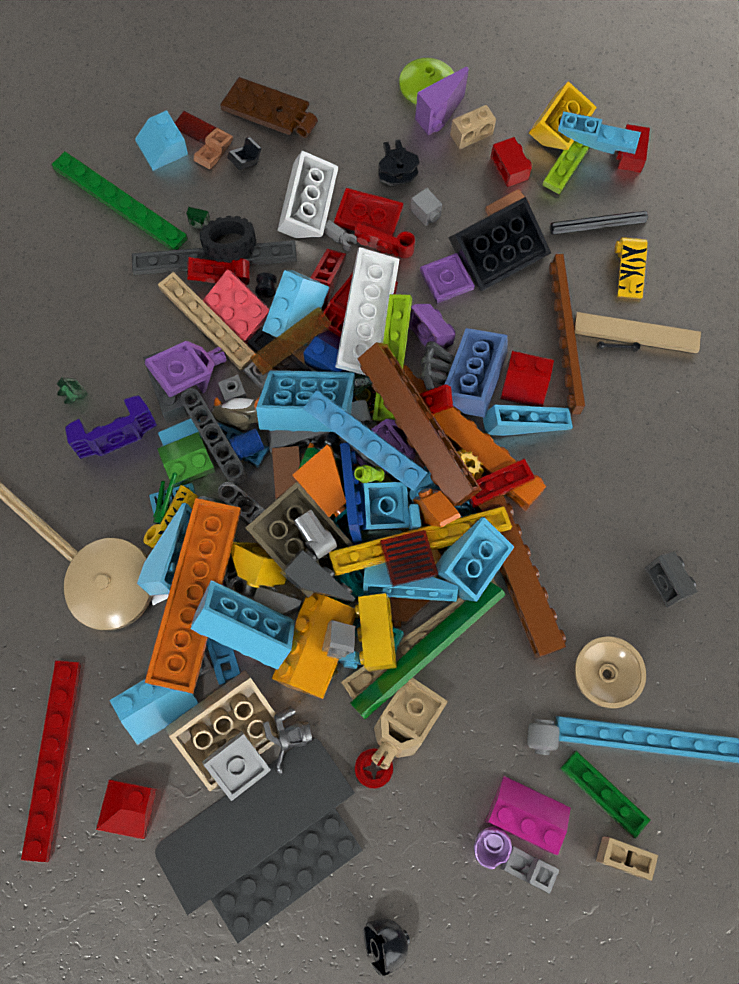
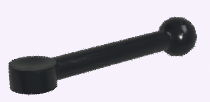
(635, 346)

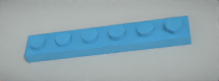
(365, 440)

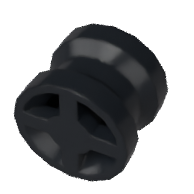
(266, 284)

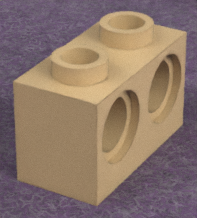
(472, 126)
(627, 858)

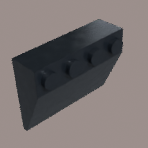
(500, 244)

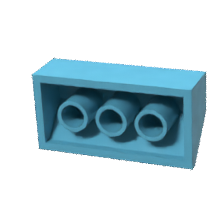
(244, 625)

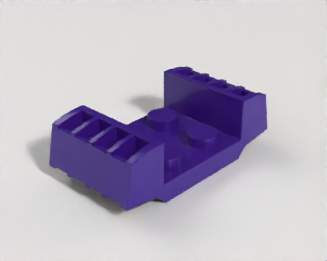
(114, 435)

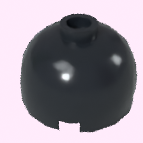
(387, 944)

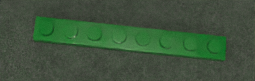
(119, 201)

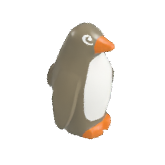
(236, 412)

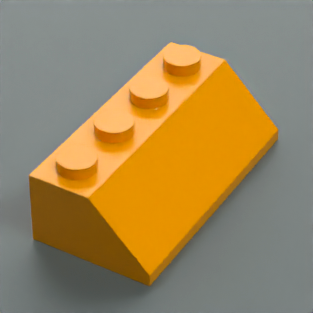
(307, 666)

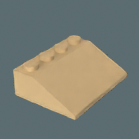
(218, 719)

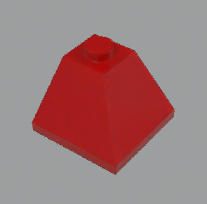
(126, 809)

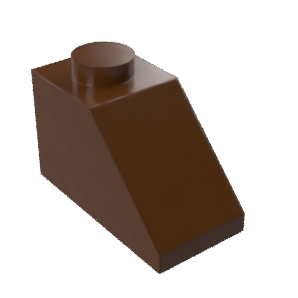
(405, 609)

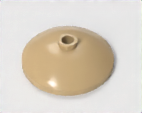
(625, 670)

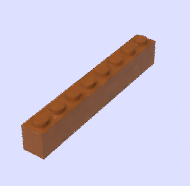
(418, 424)
(525, 589)

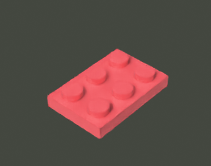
(237, 306)

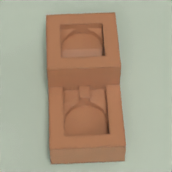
(215, 146)

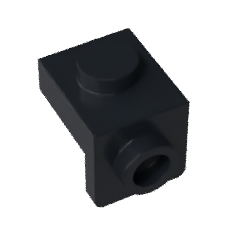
(246, 155)

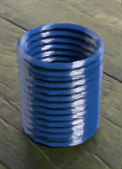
(247, 444)

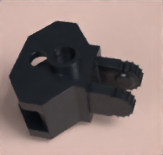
(397, 163)

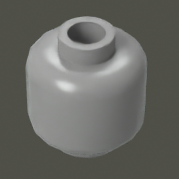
(543, 736)

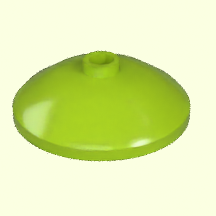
(421, 74)

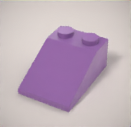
(440, 101)

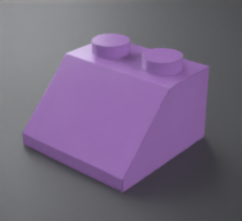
(430, 326)

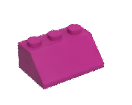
(529, 815)

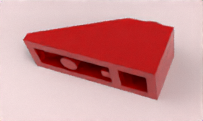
(328, 270)

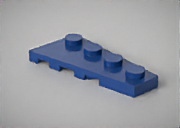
(352, 496)

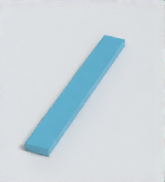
(648, 739)

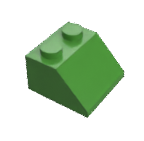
(186, 458)

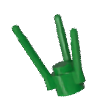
(162, 509)

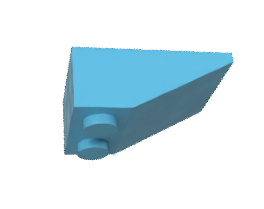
(474, 559)

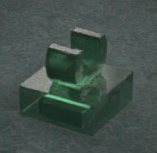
(72, 389)

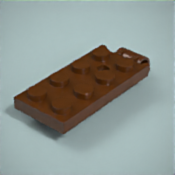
(261, 105)

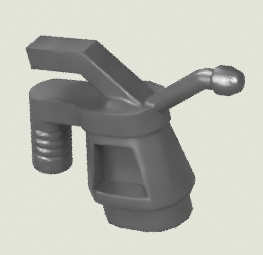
(294, 735)

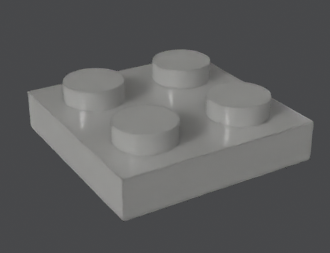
(236, 766)

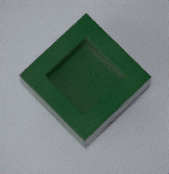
(197, 217)

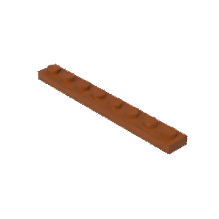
(567, 339)

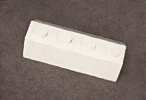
(308, 197)

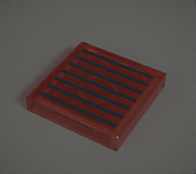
(408, 558)

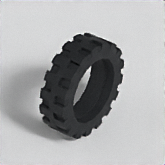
(229, 251)

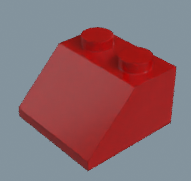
(527, 379)

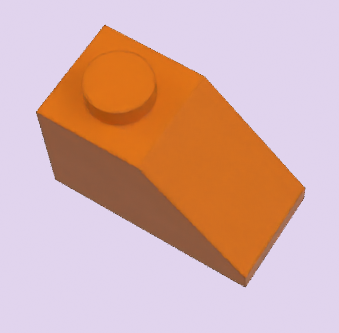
(435, 508)

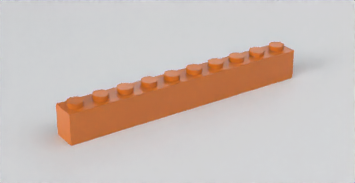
(465, 435)

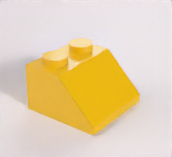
(256, 565)

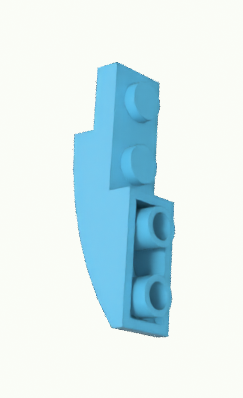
(592, 133)

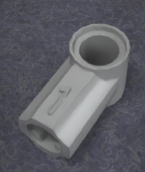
(318, 540)

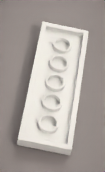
(366, 306)

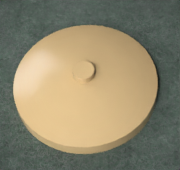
(104, 586)

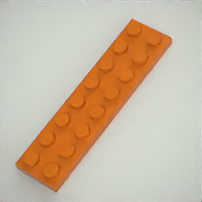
(202, 559)

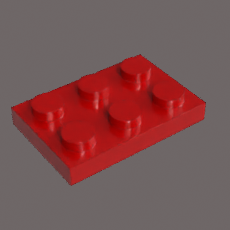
(368, 210)

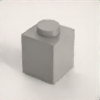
(426, 207)

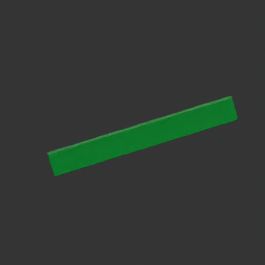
(425, 651)

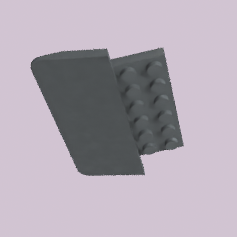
(264, 844)

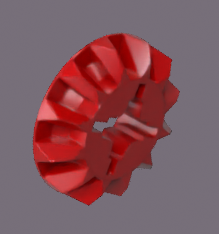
(365, 777)

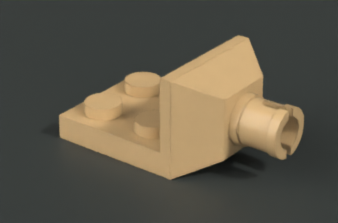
(406, 722)

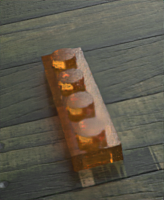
(290, 340)

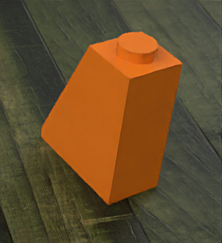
(323, 481)

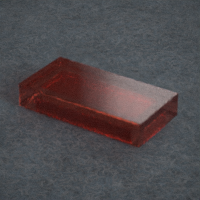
(194, 127)

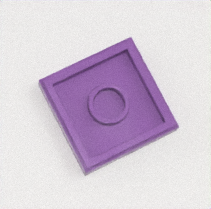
(447, 278)

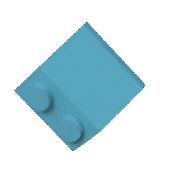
(161, 141)
(383, 505)

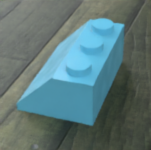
(293, 300)
(150, 708)

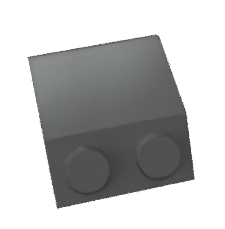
(671, 578)

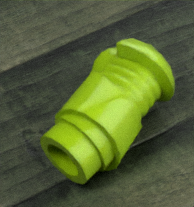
(368, 474)

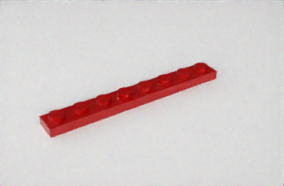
(51, 762)

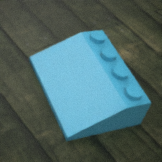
(288, 393)

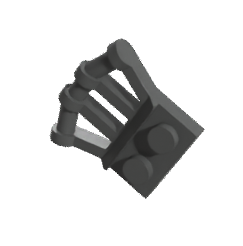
(429, 362)

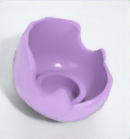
(492, 847)

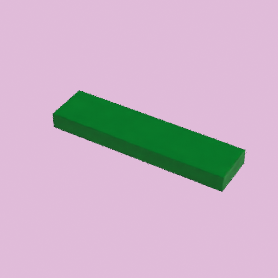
(605, 794)

